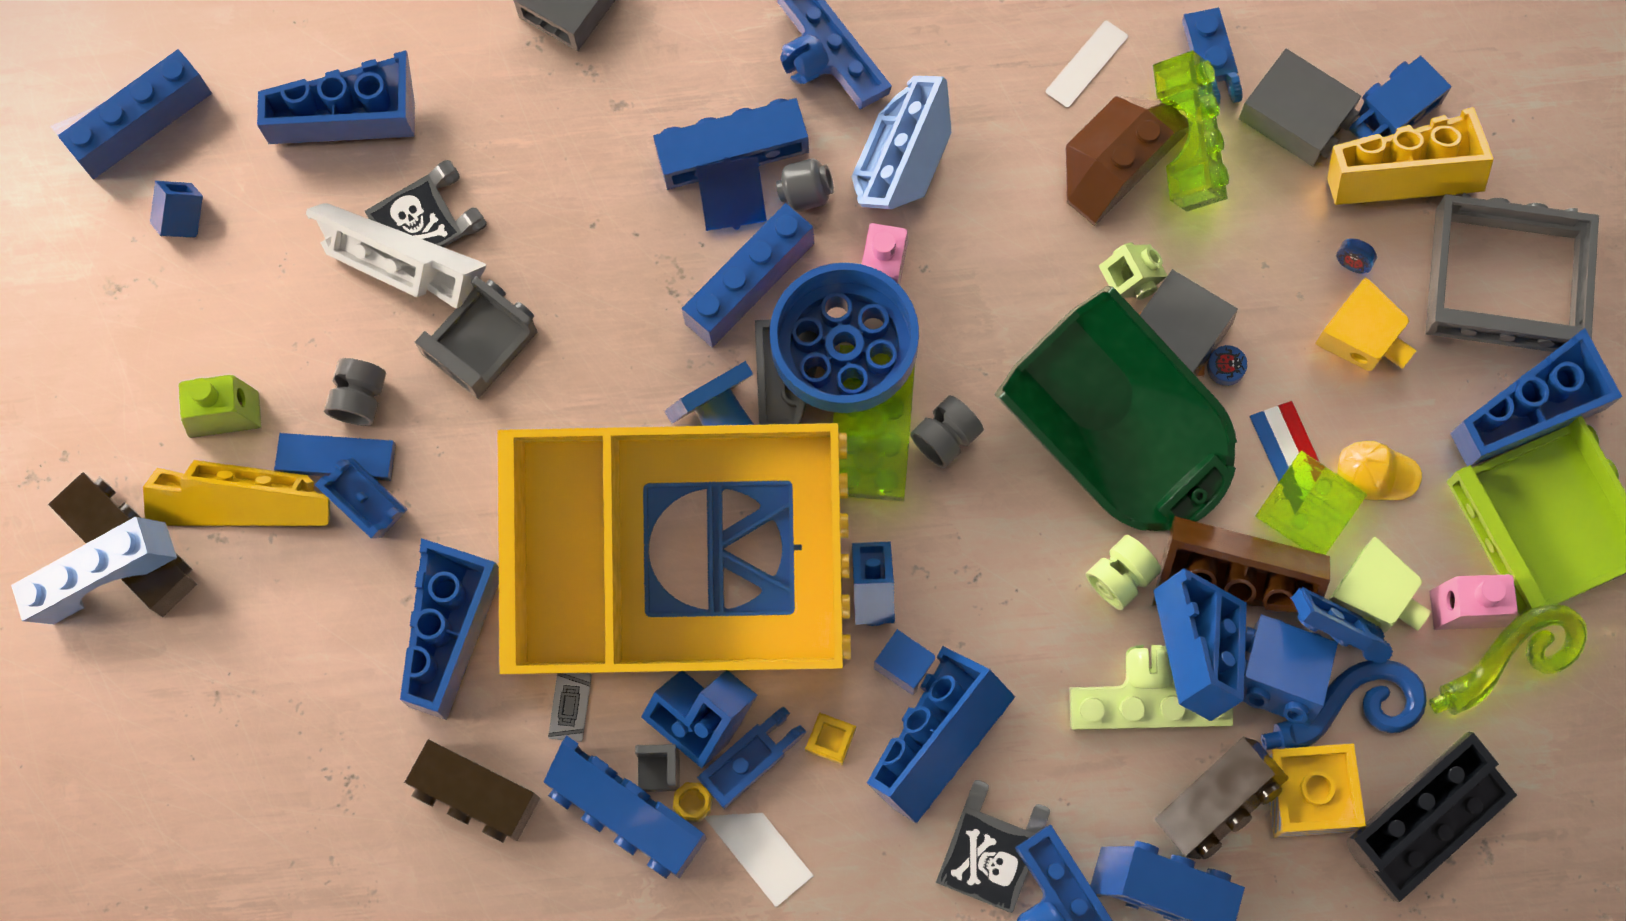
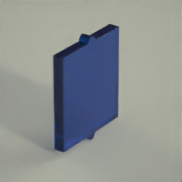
(731, 193)

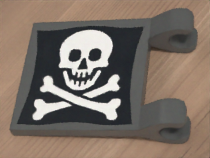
(423, 212)

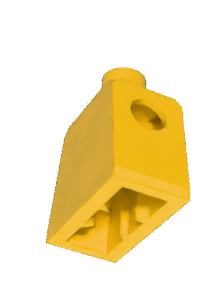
(1367, 329)

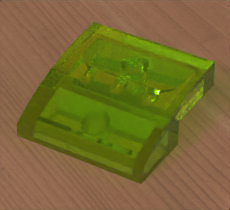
(1311, 504)

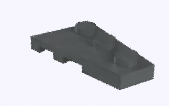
(775, 400)

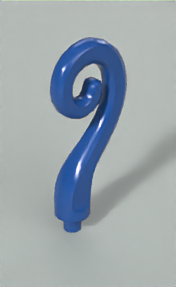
(1296, 735)

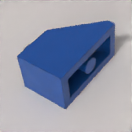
(873, 583)

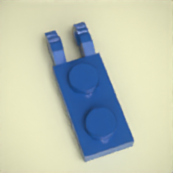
(1209, 39)
(1342, 625)
(748, 759)

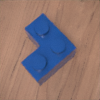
(699, 717)

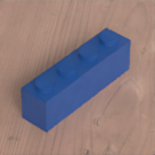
(764, 132)
(748, 275)

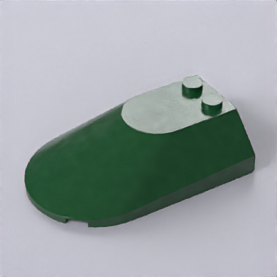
(1124, 415)

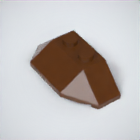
(1118, 152)

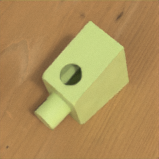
(1381, 589)

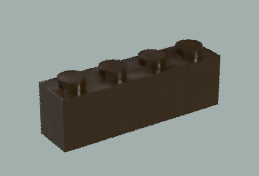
(92, 512)

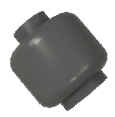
(805, 185)

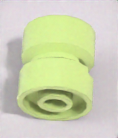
(1126, 569)

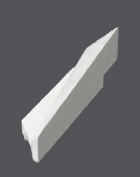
(395, 255)

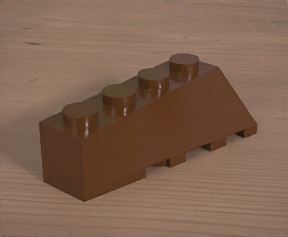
(1244, 565)

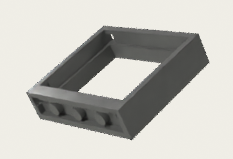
(1518, 217)

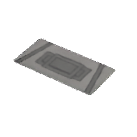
(569, 706)

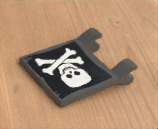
(984, 854)

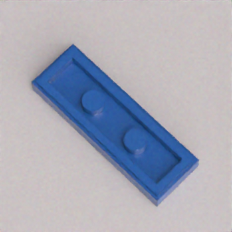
(318, 454)

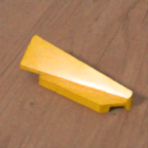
(233, 497)

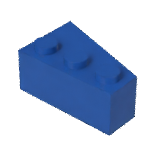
(1203, 642)
(1165, 885)

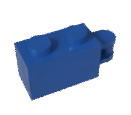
(1401, 101)

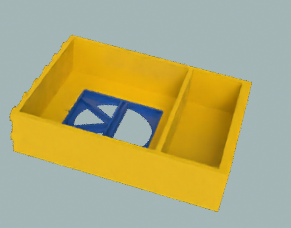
(580, 531)

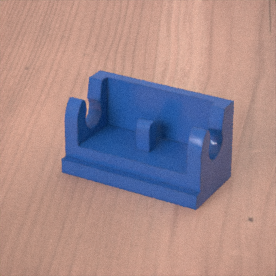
(361, 498)

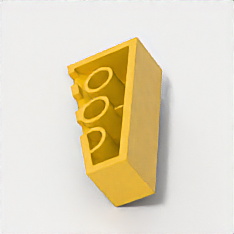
(1413, 163)

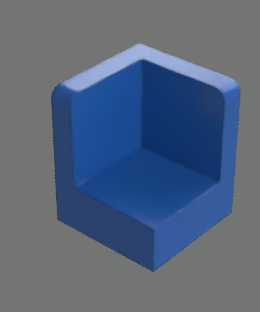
(176, 209)
(904, 662)

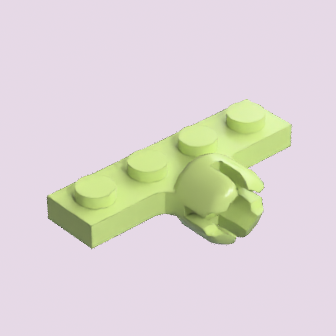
(1143, 700)

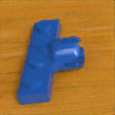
(830, 49)
(1064, 887)

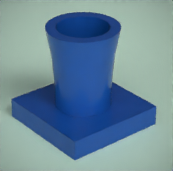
(715, 401)

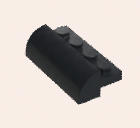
(1431, 817)

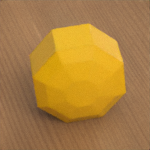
(692, 802)

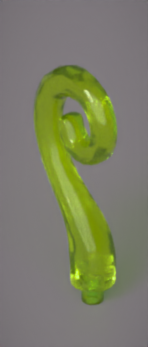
(1480, 681)

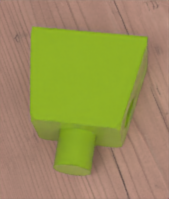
(214, 408)

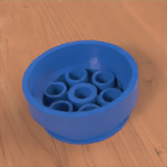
(863, 295)

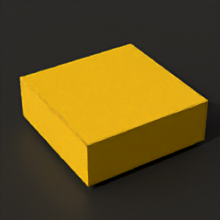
(830, 738)

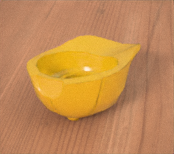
(1379, 471)

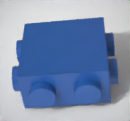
(1287, 669)

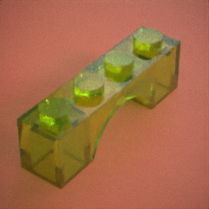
(1198, 172)

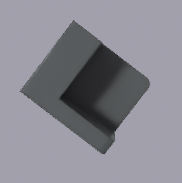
(658, 767)

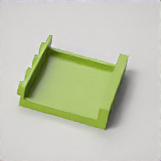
(1548, 515)

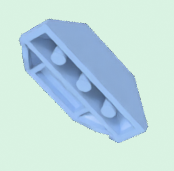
(904, 145)

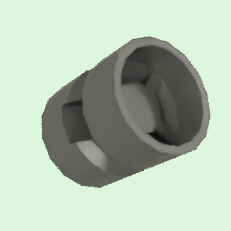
(355, 391)
(951, 427)

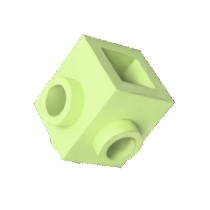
(1134, 270)

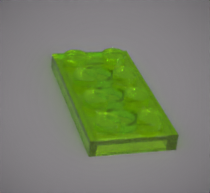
(877, 441)

